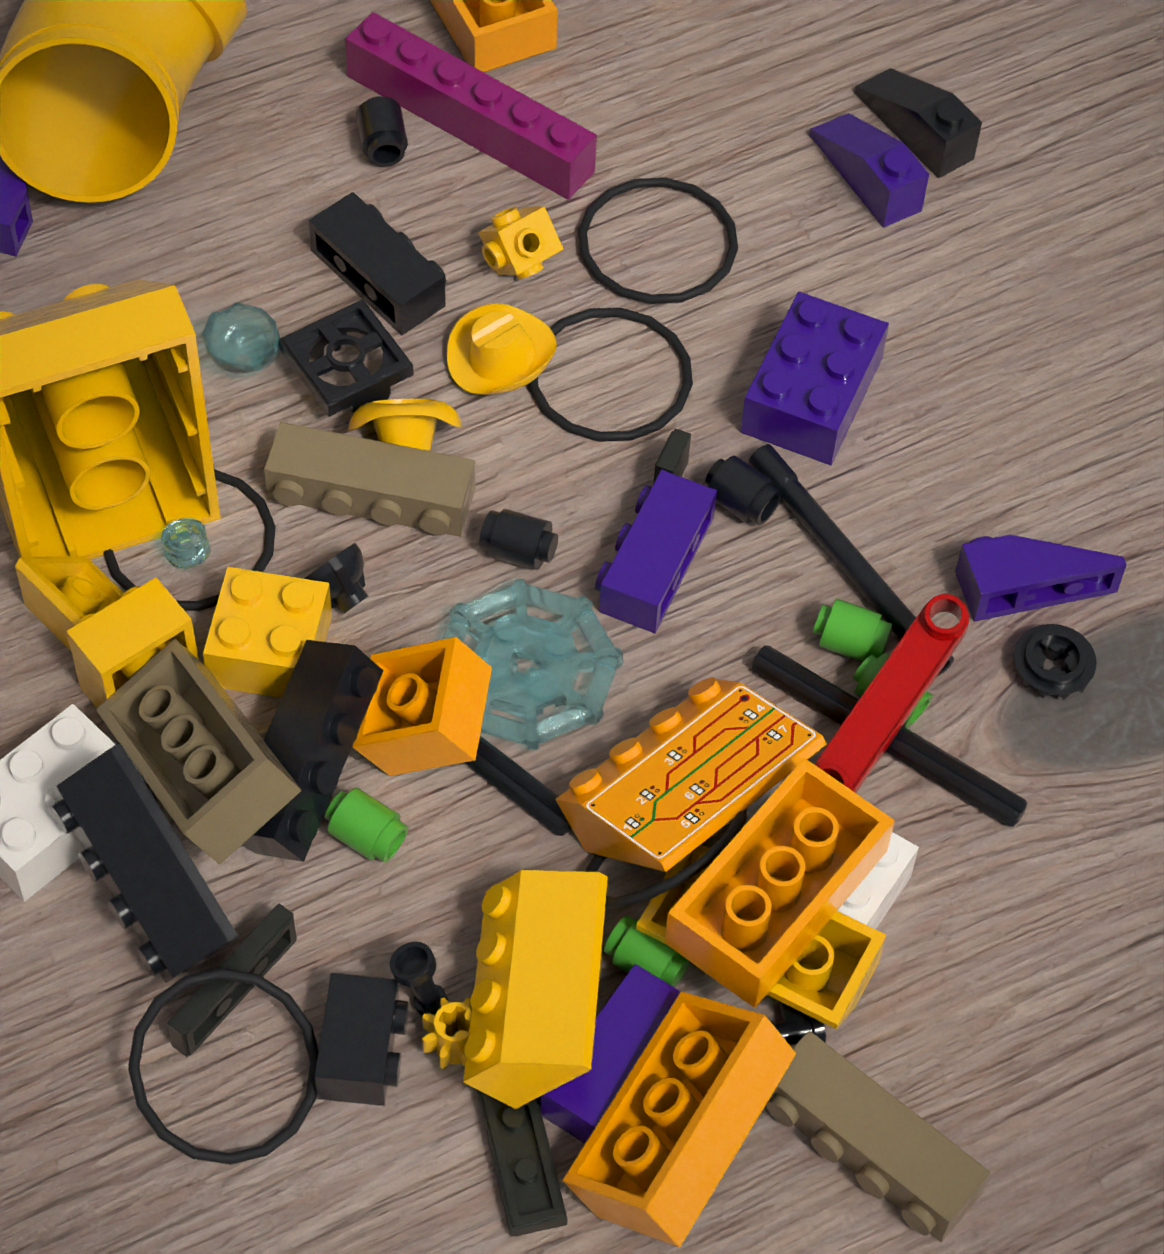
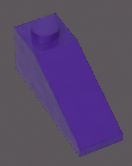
(874, 166)
(1028, 574)

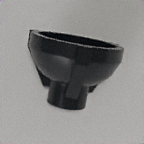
(344, 577)

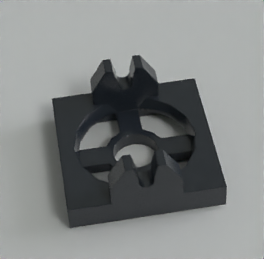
(333, 332)

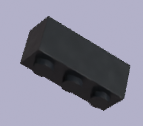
(378, 263)

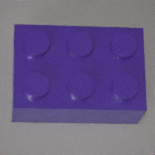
(814, 378)

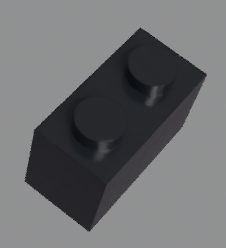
(358, 1039)

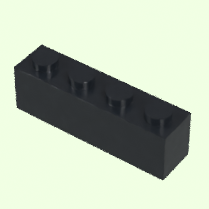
(313, 739)

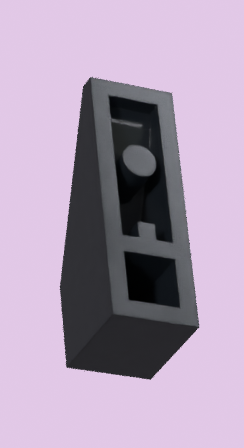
(924, 119)

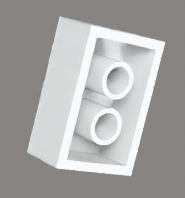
(30, 839)

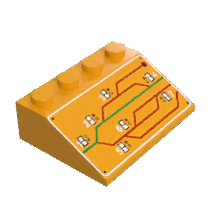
(685, 775)

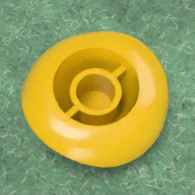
(498, 349)
(405, 420)

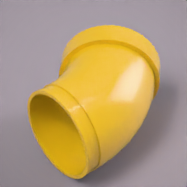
(101, 88)

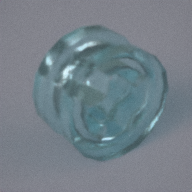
(187, 555)

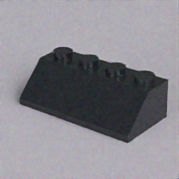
(142, 865)

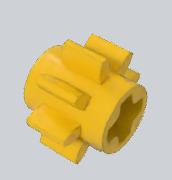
(442, 1026)

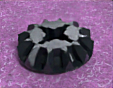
(1054, 642)

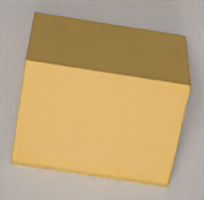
(64, 590)

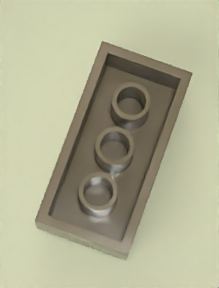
(198, 751)

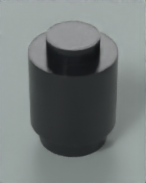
(382, 131)
(743, 490)
(518, 538)

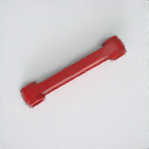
(893, 693)

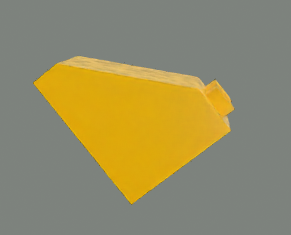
(102, 421)

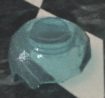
(241, 339)

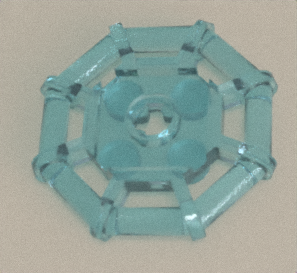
(551, 648)

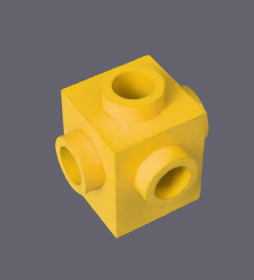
(519, 241)

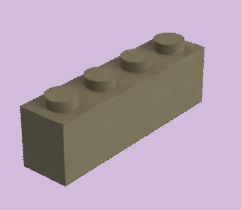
(370, 479)
(877, 1139)

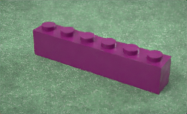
(471, 105)

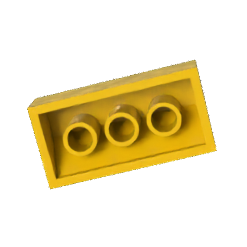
(823, 979)
(535, 984)

